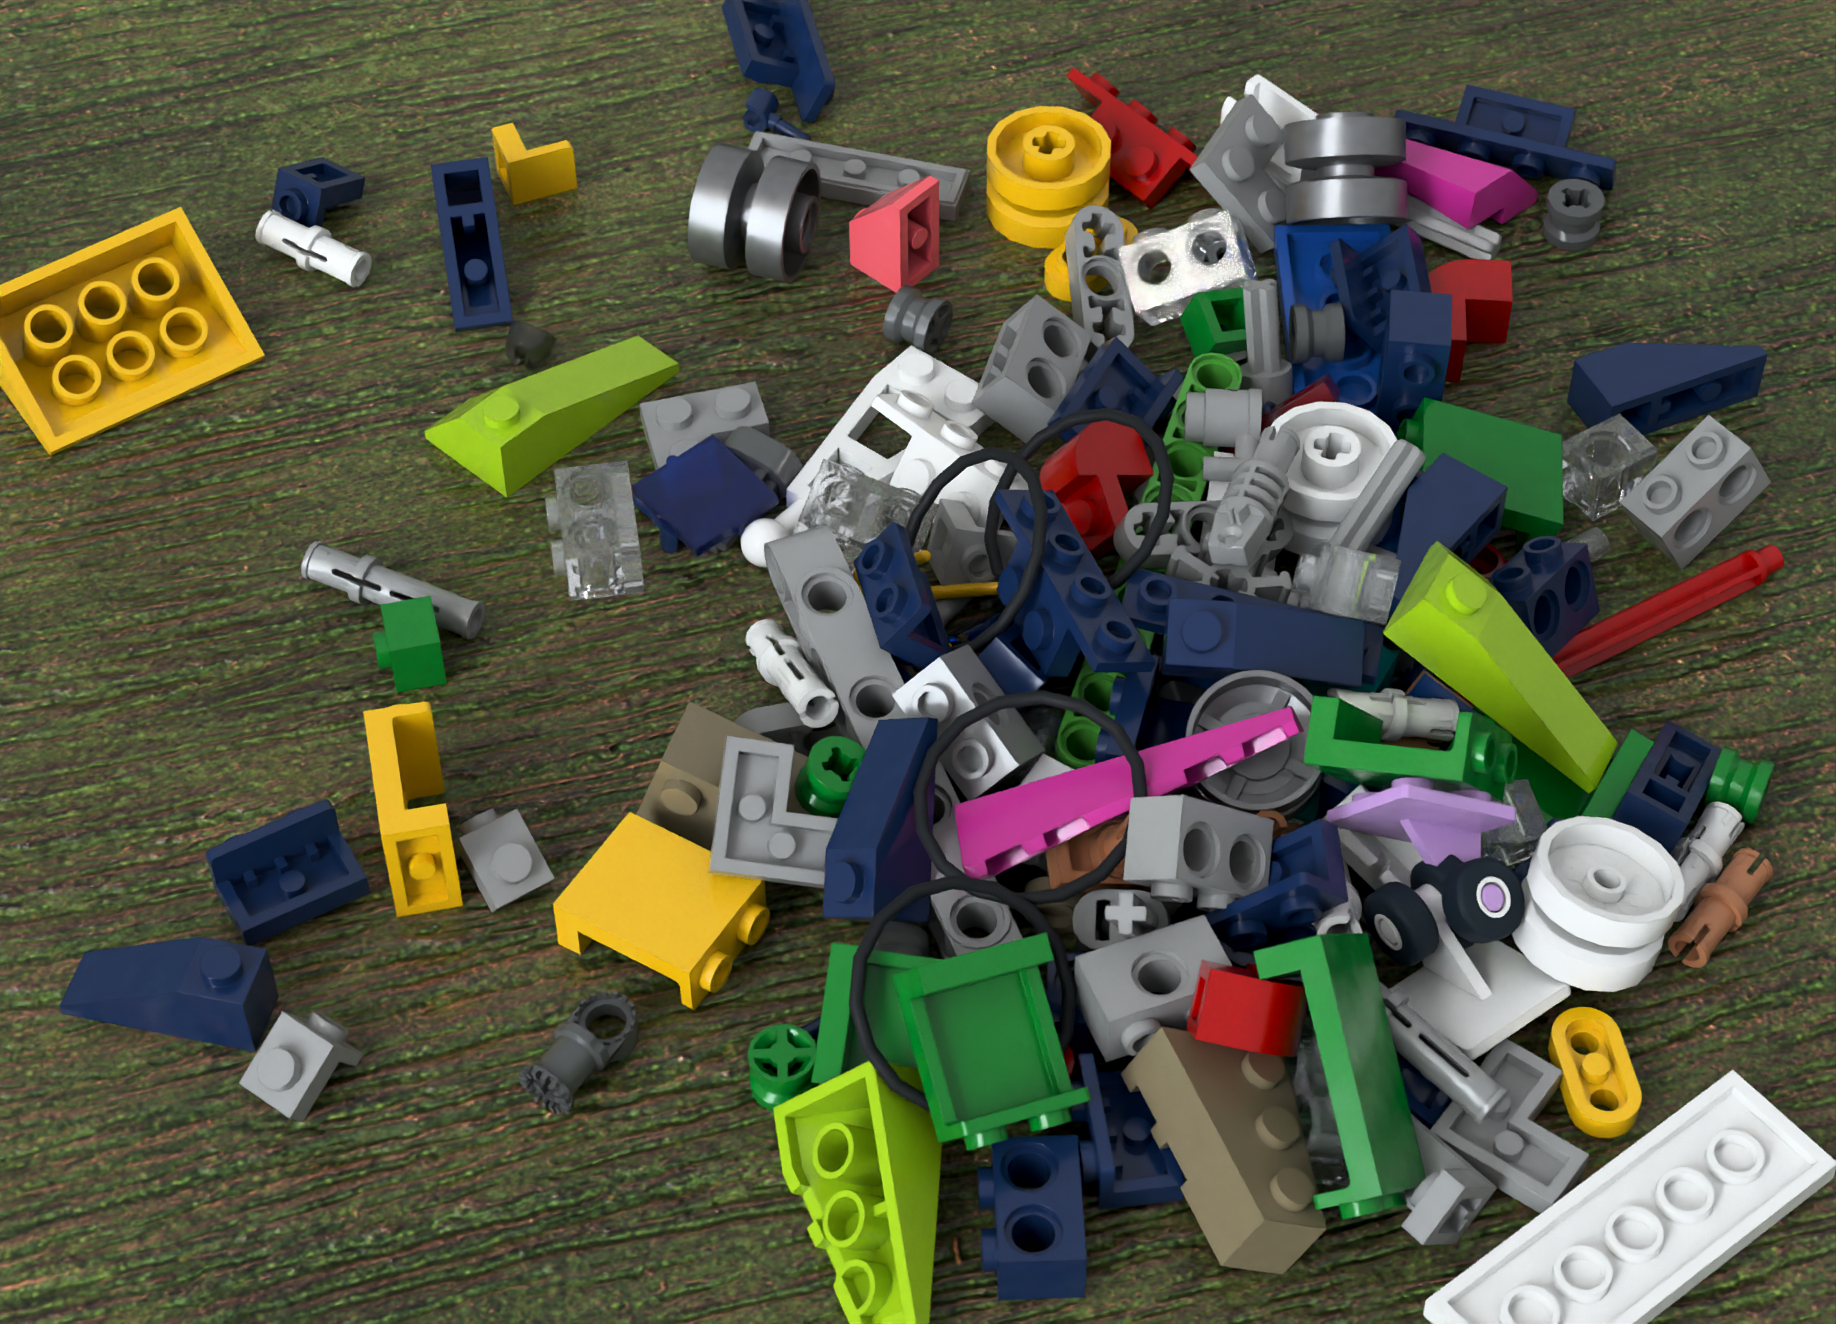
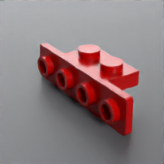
(1142, 155)

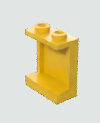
(417, 839)
(661, 907)

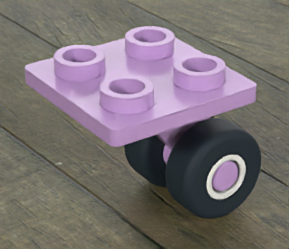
(1478, 896)

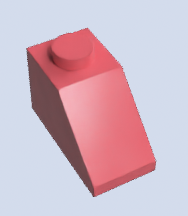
(898, 235)

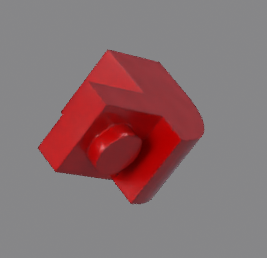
(1479, 304)
(1093, 478)
(1246, 1012)

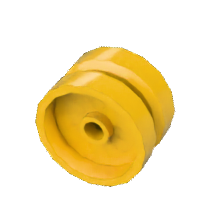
(1044, 171)

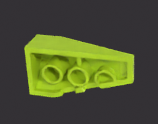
(539, 419)
(1485, 652)
(871, 1188)

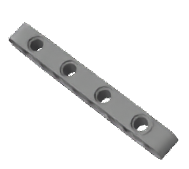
(848, 659)

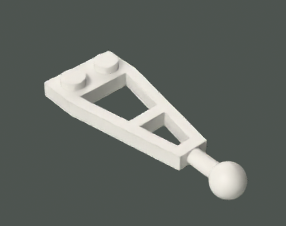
(911, 371)

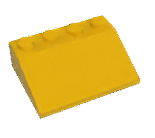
(118, 332)

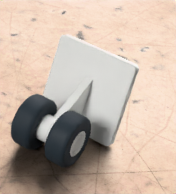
(1467, 993)

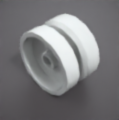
(1334, 464)
(1598, 903)

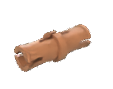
(1720, 907)

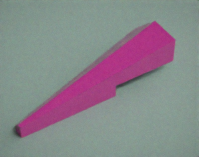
(1461, 185)
(1040, 815)

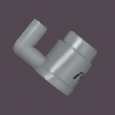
(1224, 420)

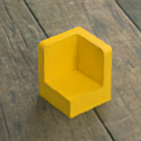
(535, 171)

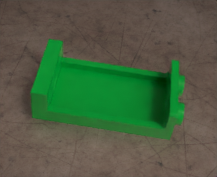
(1357, 1065)

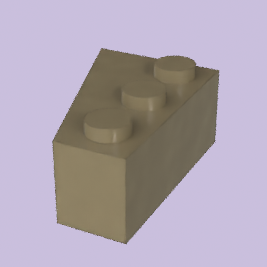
(688, 776)
(1238, 1144)

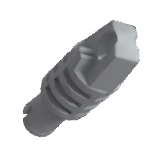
(1253, 499)

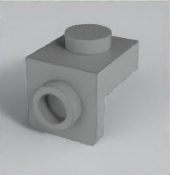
(502, 857)
(298, 1062)

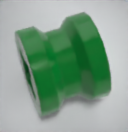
(1740, 783)
(817, 785)
(771, 1056)

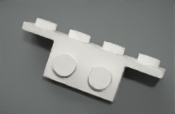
(934, 448)

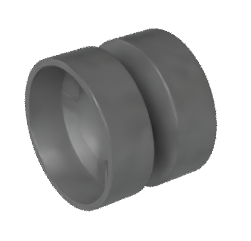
(1345, 154)
(754, 212)
(1274, 777)

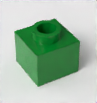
(1215, 322)
(410, 644)

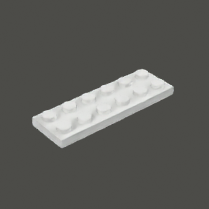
(1647, 1219)

